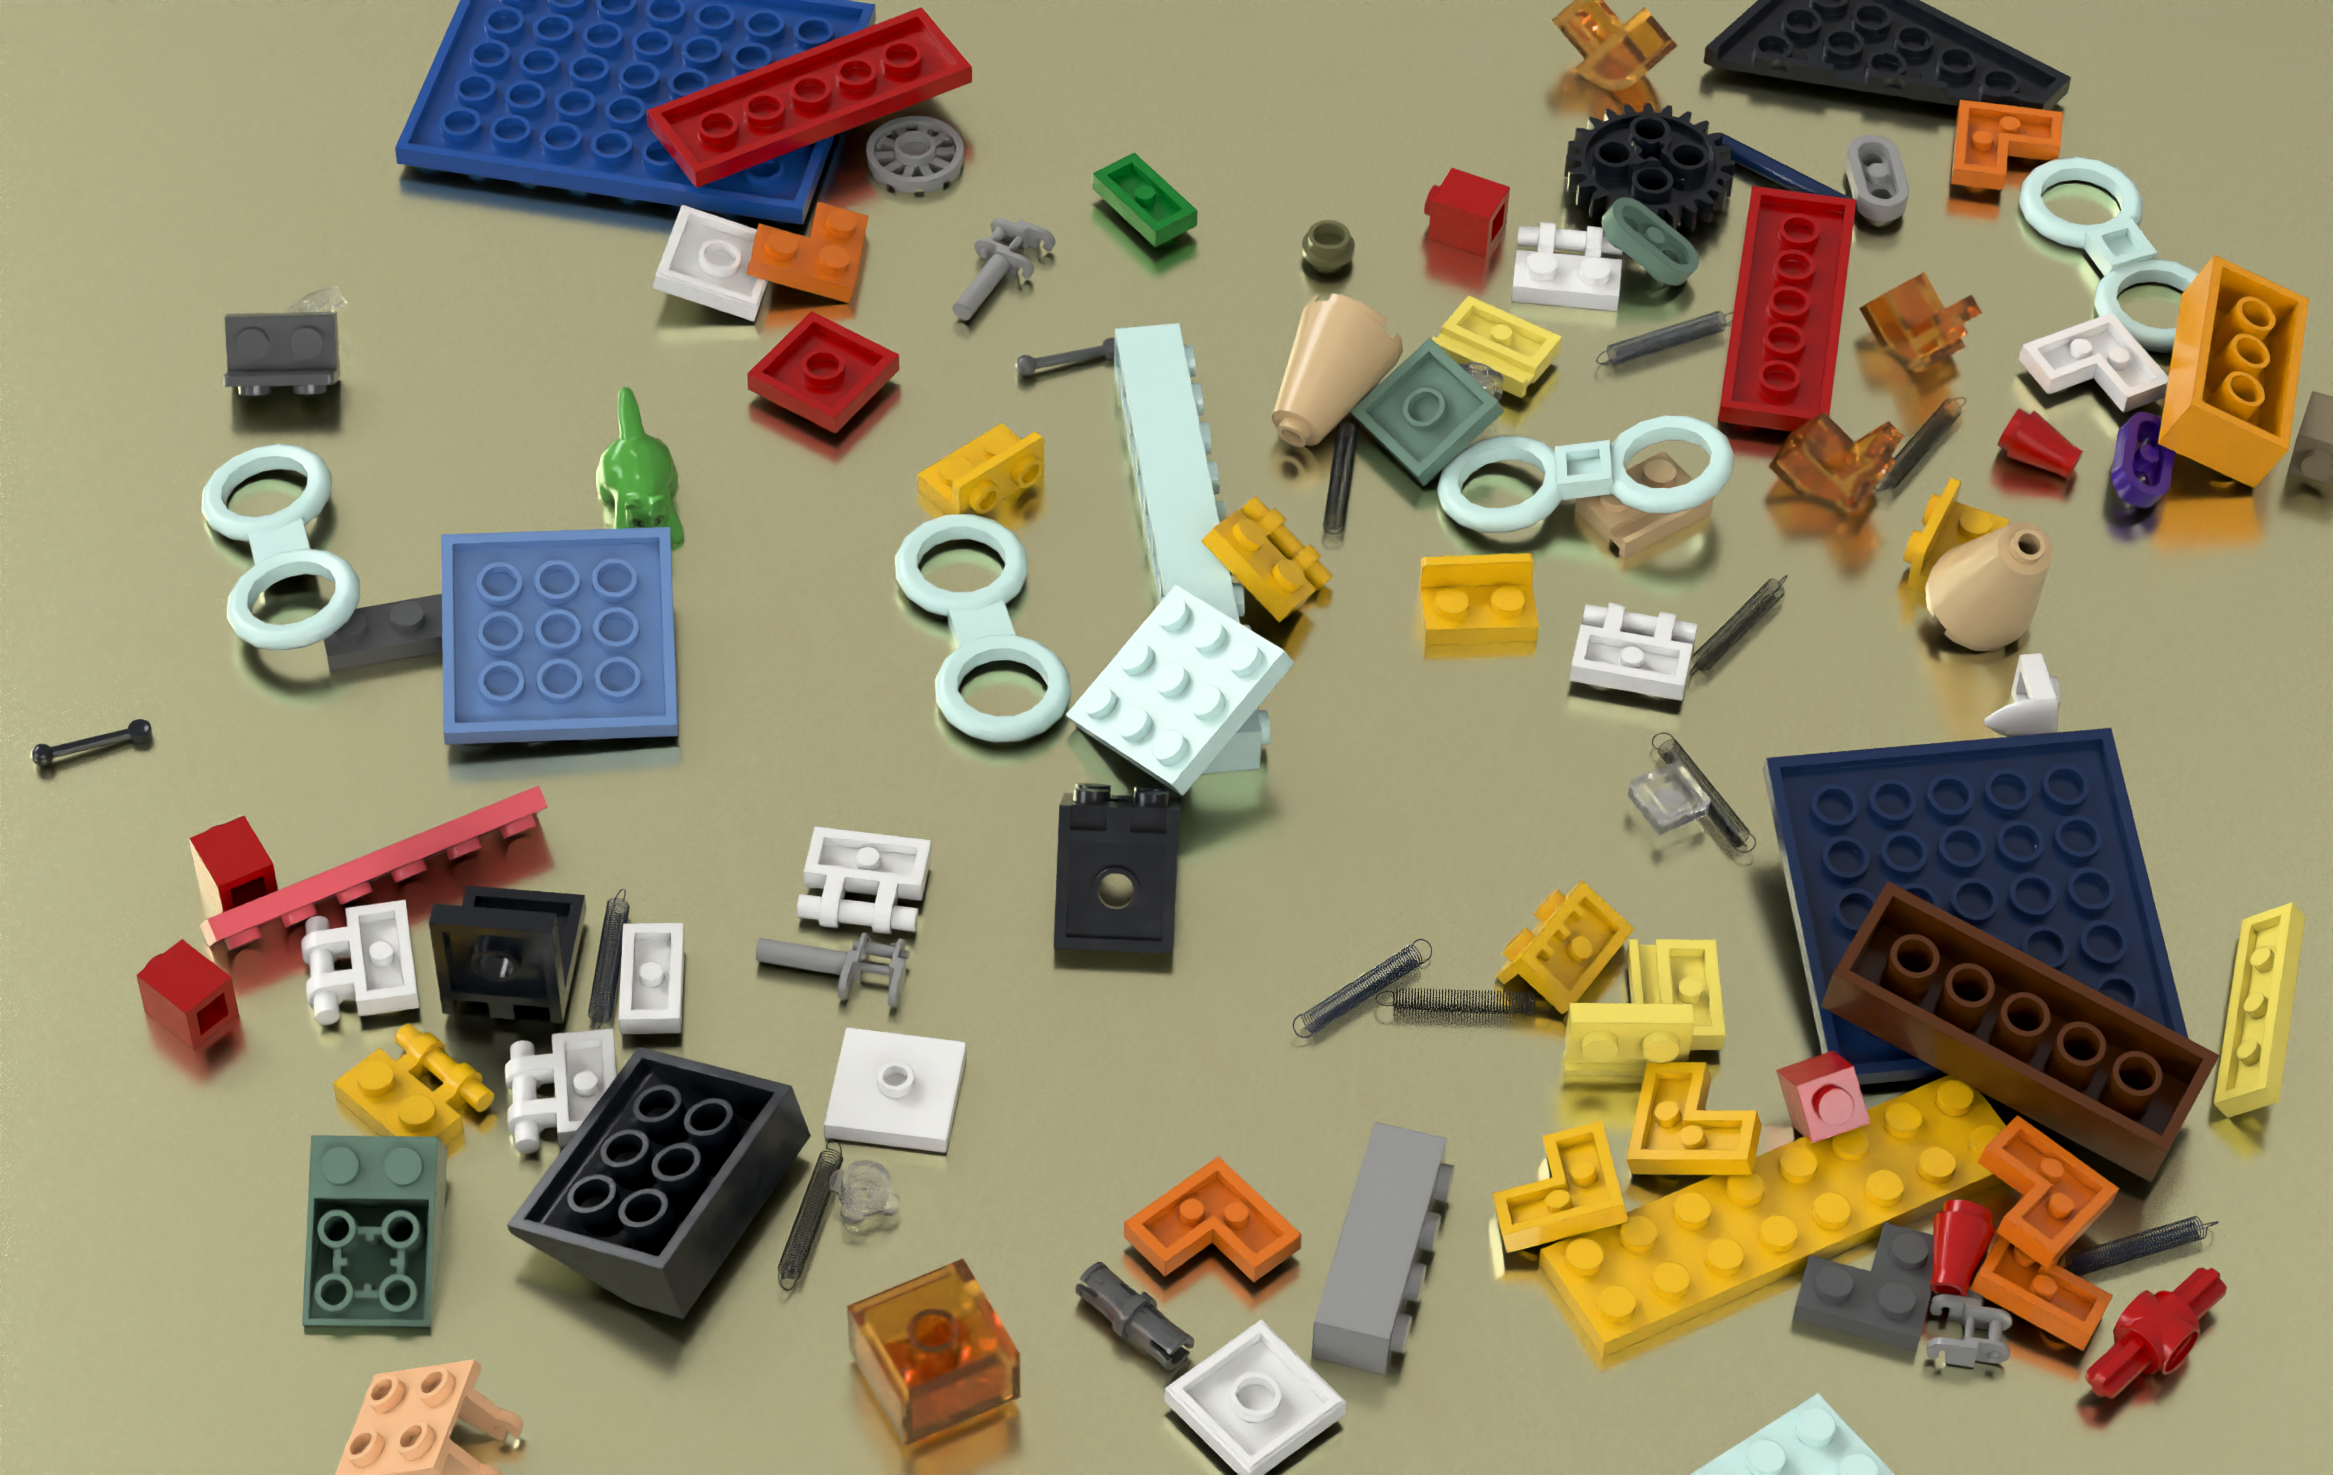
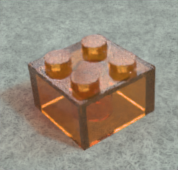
(934, 1352)

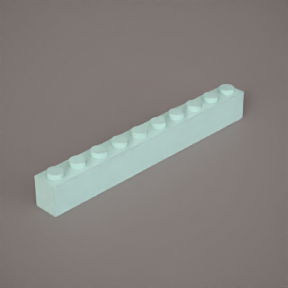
(1179, 490)

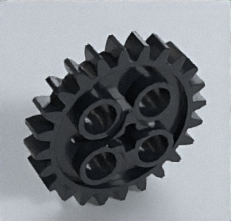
(1652, 159)

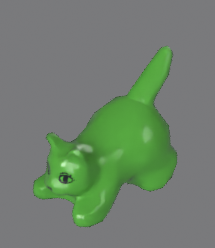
(638, 474)

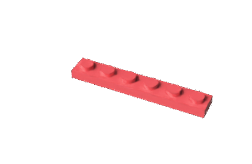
(353, 878)

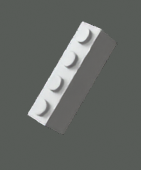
(1380, 1249)

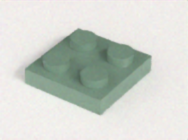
(1427, 411)

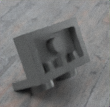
(282, 352)

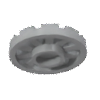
(915, 153)

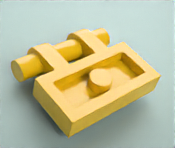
(1267, 558)
(394, 1100)

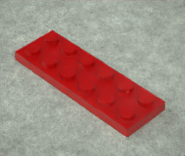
(808, 97)
(1787, 309)

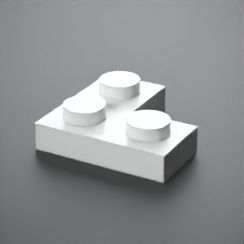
(2097, 351)

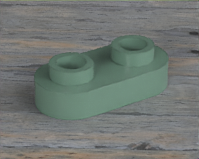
(1649, 241)

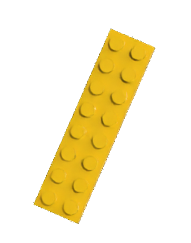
(1758, 1228)

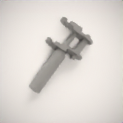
(1001, 260)
(846, 964)
(1972, 1315)

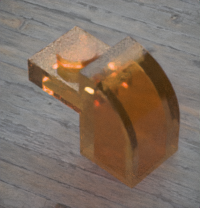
(1613, 51)
(1916, 326)
(1831, 468)

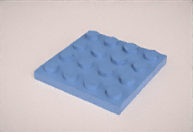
(558, 635)

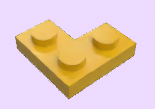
(1681, 1137)
(1574, 1201)

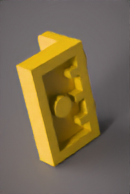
(983, 471)
(1946, 527)
(1477, 599)
(1567, 946)

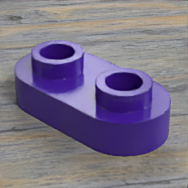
(2141, 465)

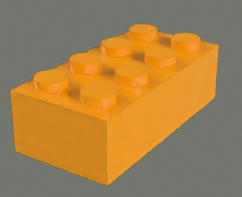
(2234, 372)

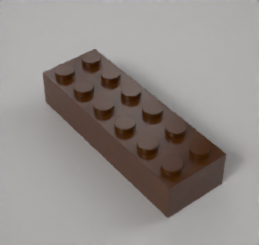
(2019, 1031)

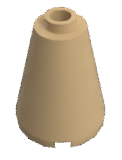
(1331, 367)
(1990, 586)

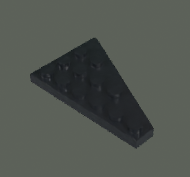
(1886, 50)

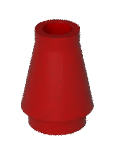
(2038, 444)
(1959, 1244)

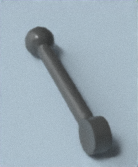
(1027, 365)

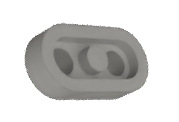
(1877, 178)

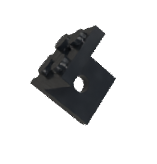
(1117, 836)
(507, 949)

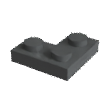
(1873, 1304)

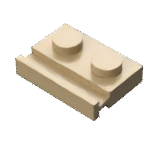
(1635, 529)

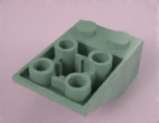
(373, 1230)

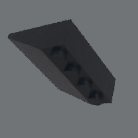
(663, 1178)

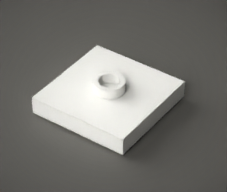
(709, 264)
(895, 1090)
(1255, 1401)

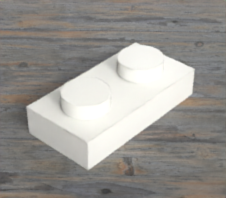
(651, 978)

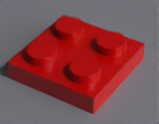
(823, 372)

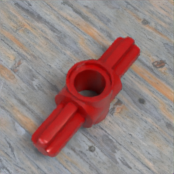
(2156, 1332)

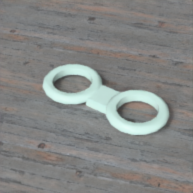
(2114, 246)
(1586, 472)
(280, 547)
(982, 628)

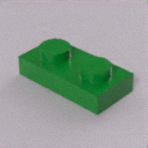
(1144, 199)

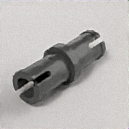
(1134, 1316)

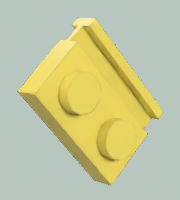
(1500, 341)
(1681, 974)
(1624, 1037)

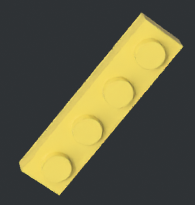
(2260, 1010)

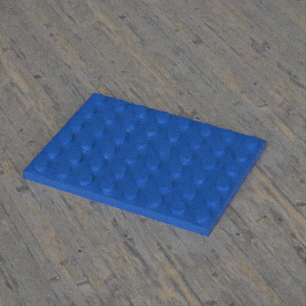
(567, 86)

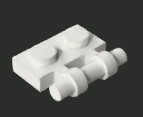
(1565, 278)
(1633, 651)
(864, 865)
(380, 958)
(579, 1068)

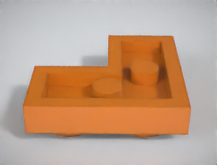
(1992, 133)
(816, 264)
(2057, 1189)
(1214, 1209)
(2047, 1298)

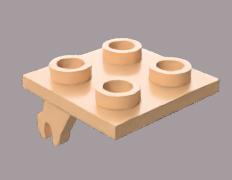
(411, 1418)

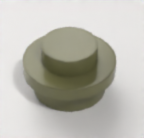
(1328, 244)

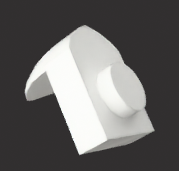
(2035, 701)

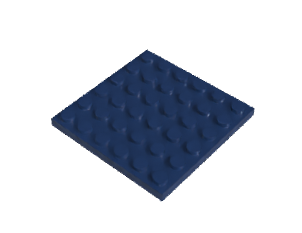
(1994, 830)

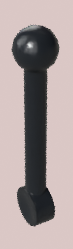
(138, 732)

